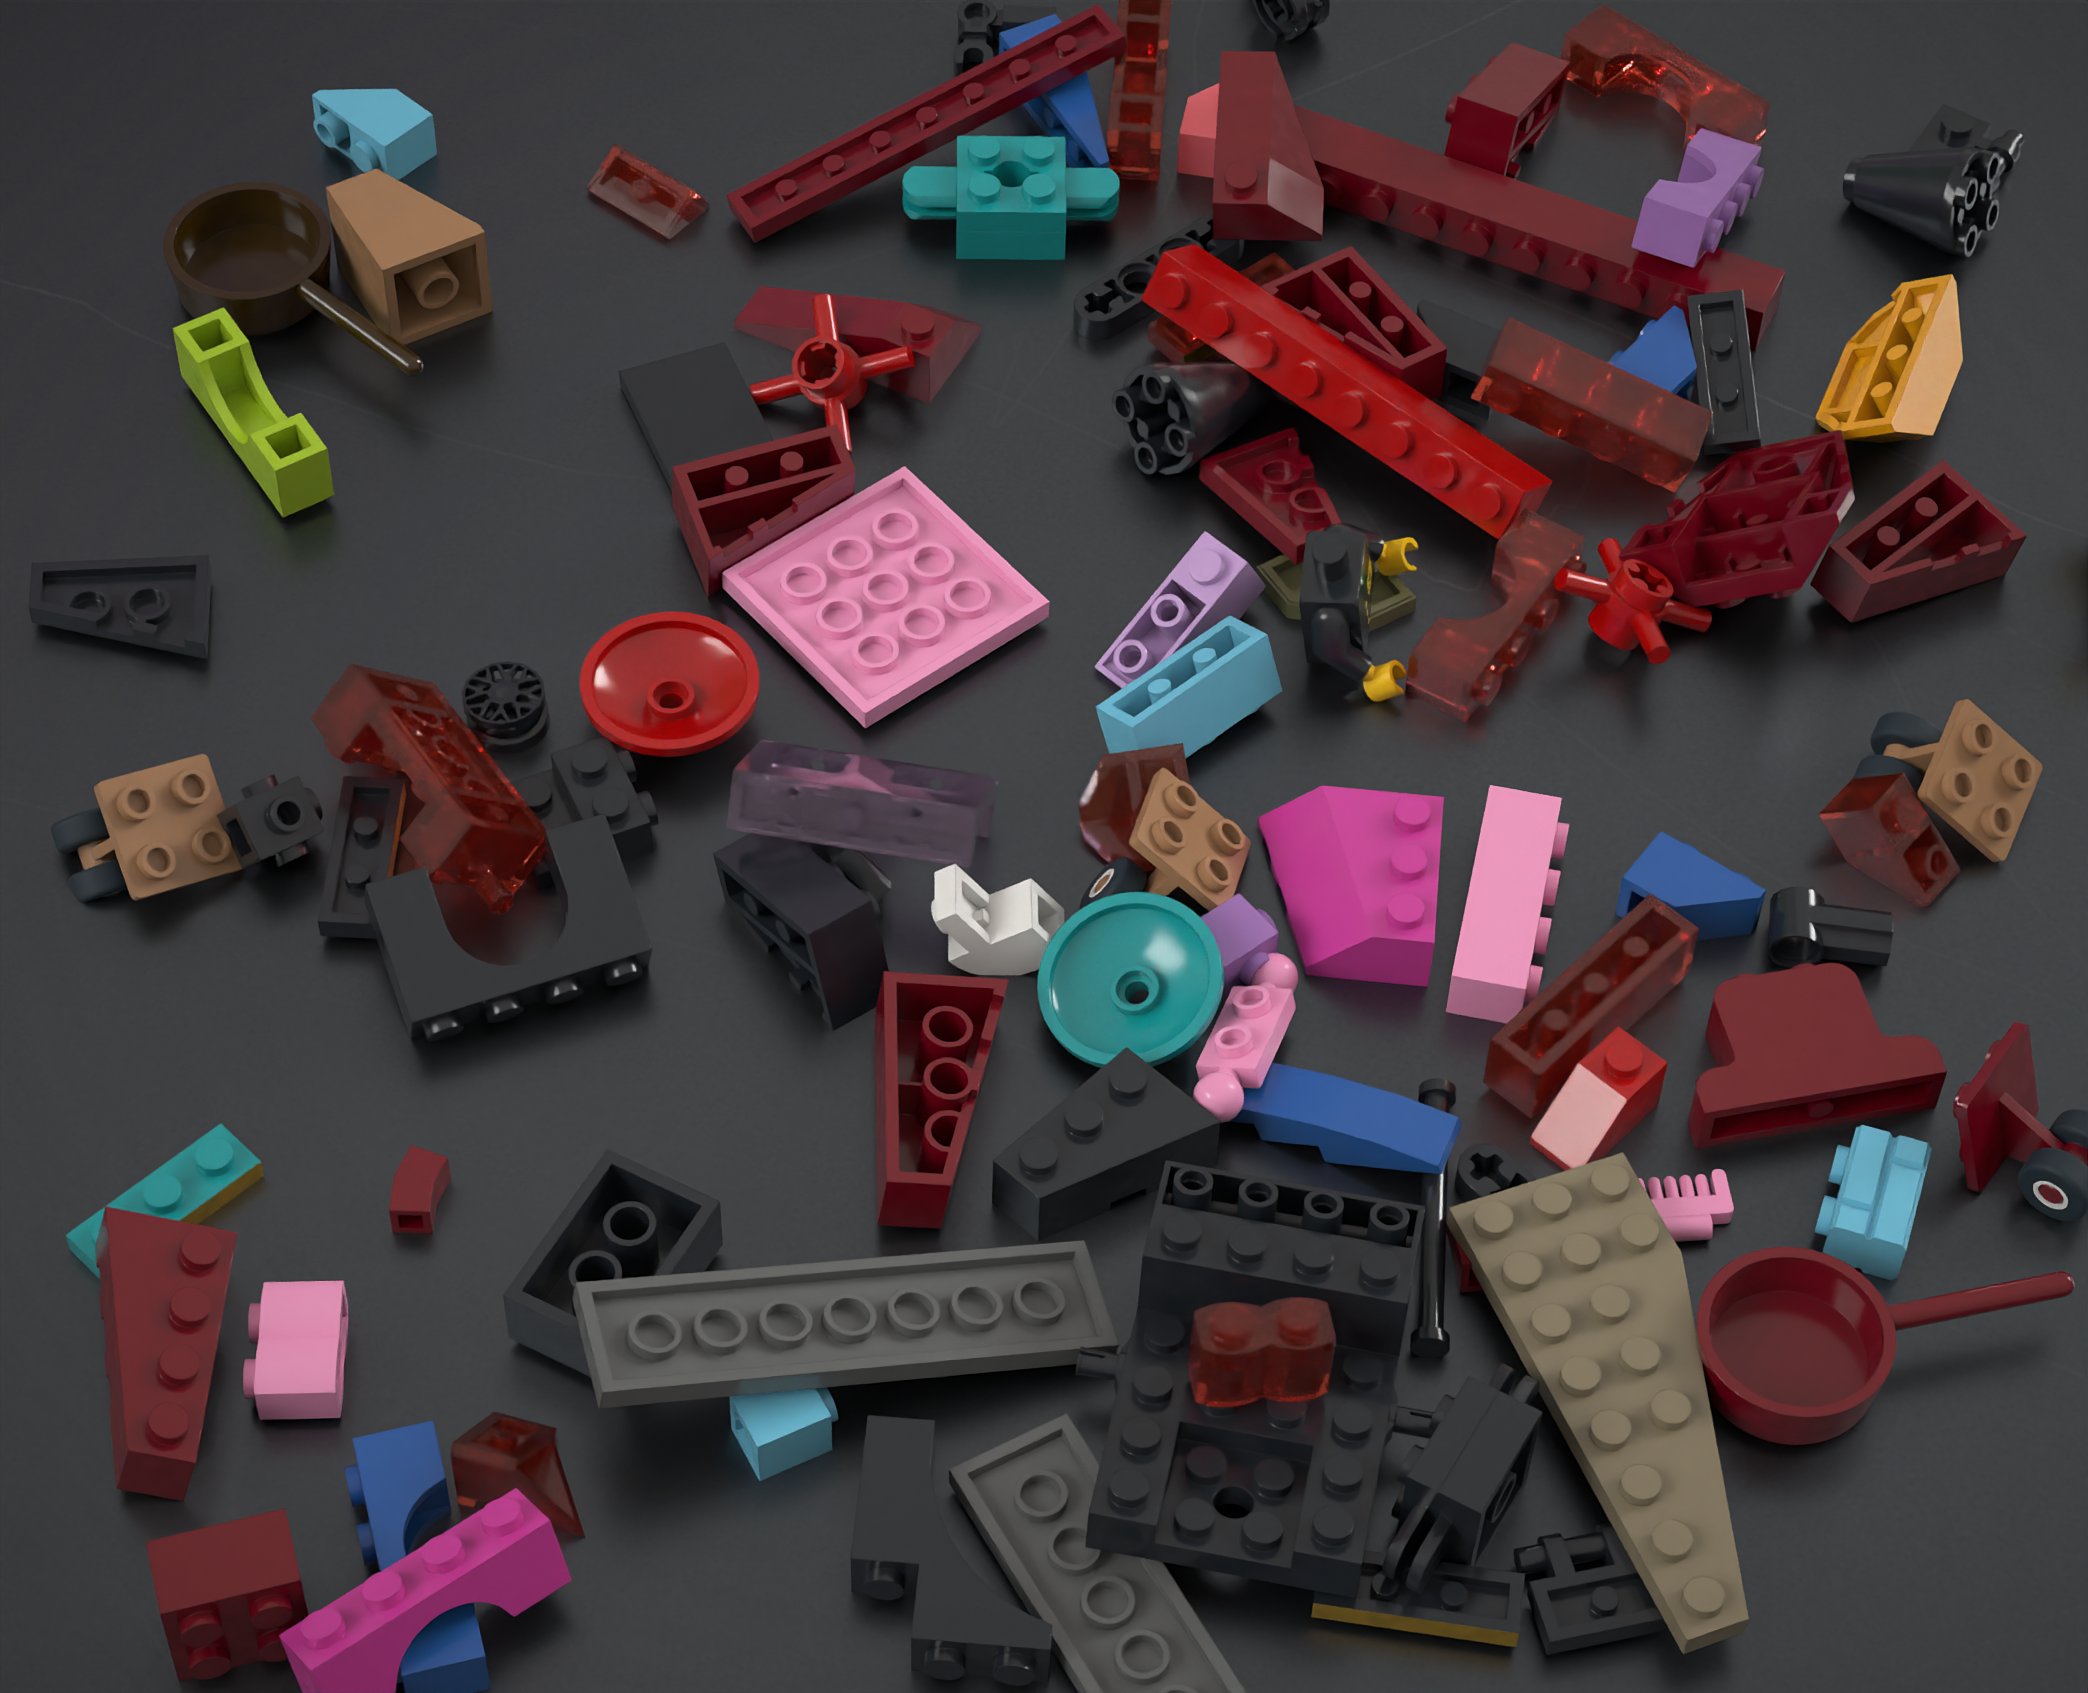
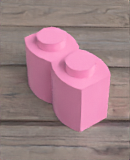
(299, 1350)

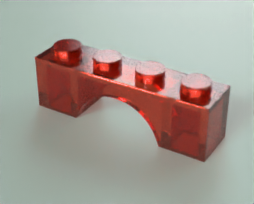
(1620, 56)
(1139, 90)
(1464, 660)

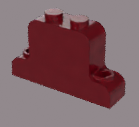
(1804, 1056)

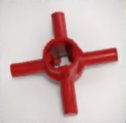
(818, 381)
(1631, 603)

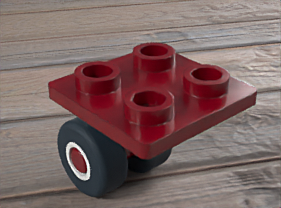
(1999, 1122)

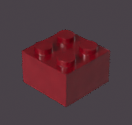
(227, 1593)

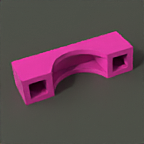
(492, 1557)

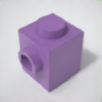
(1243, 939)

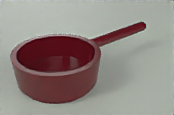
(1806, 1341)

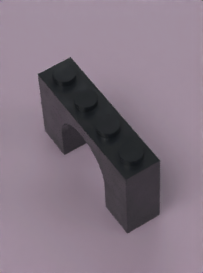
(447, 987)

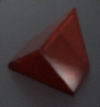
(509, 1455)

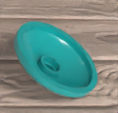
(1125, 948)

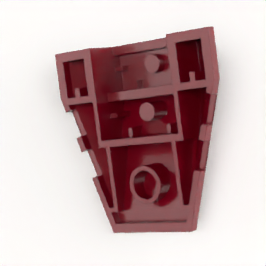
(1753, 524)

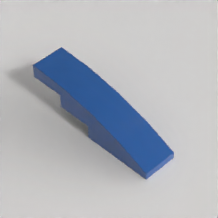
(1349, 1121)

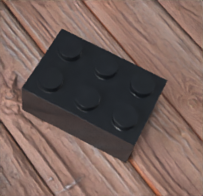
(614, 1227)

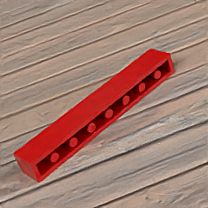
(1345, 389)

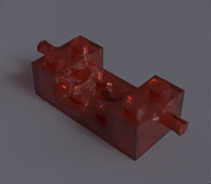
(473, 819)

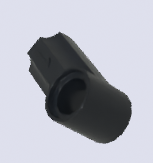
(1808, 930)

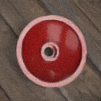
(669, 684)

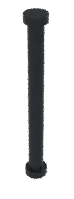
(1430, 1338)

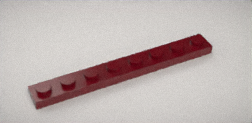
(926, 123)

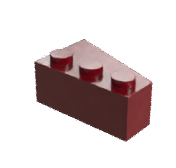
(1505, 109)
(1366, 314)
(757, 495)

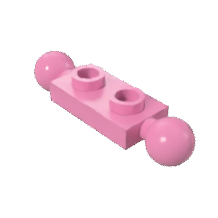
(1246, 1038)

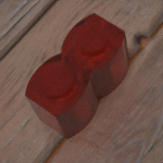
(1261, 1352)

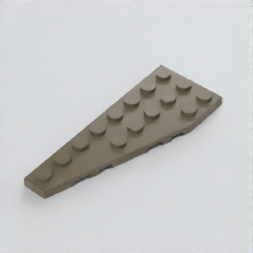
(1610, 1334)

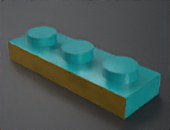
(181, 1189)

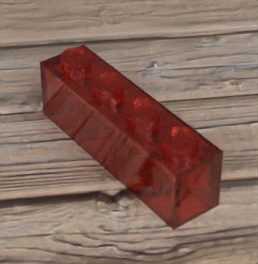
(1592, 405)
(1587, 1002)

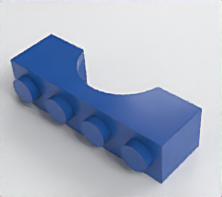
(404, 1494)

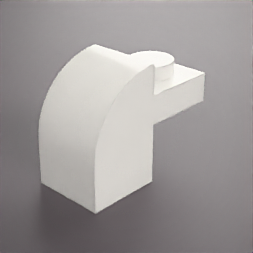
(994, 931)

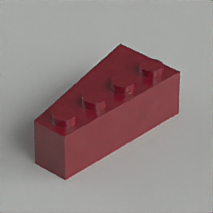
(928, 1077)
(162, 1328)

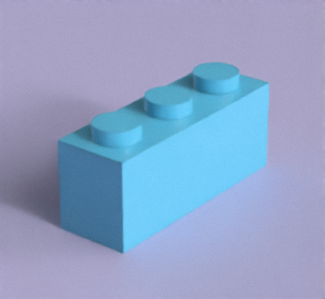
(1194, 691)

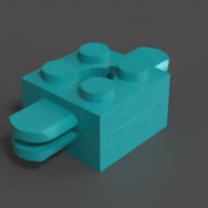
(1010, 196)

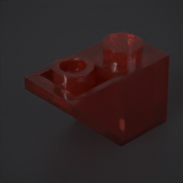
(1890, 837)

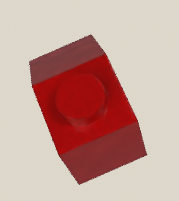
(1601, 1101)

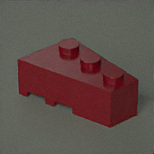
(1918, 547)

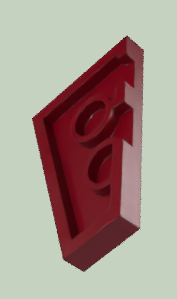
(1272, 490)

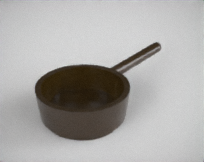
(266, 262)

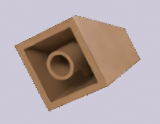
(408, 256)

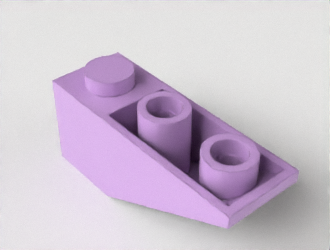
(1191, 600)

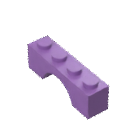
(1712, 188)

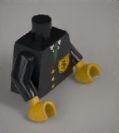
(1339, 598)

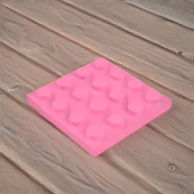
(885, 596)

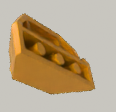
(1898, 367)

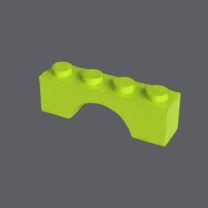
(276, 449)

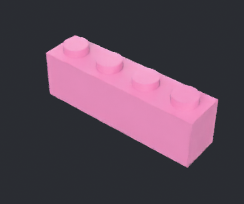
(1504, 905)

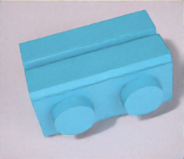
(1875, 1200)

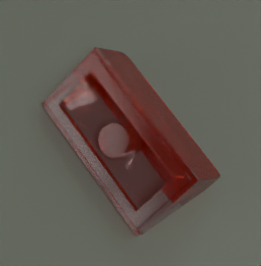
(646, 193)

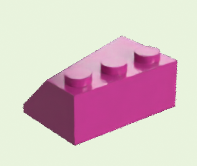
(1359, 881)

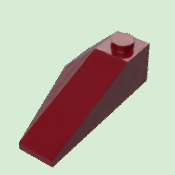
(1262, 159)
(868, 327)

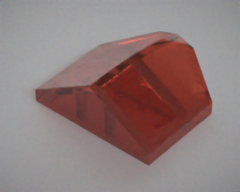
(1117, 795)

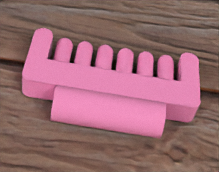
(1691, 1215)

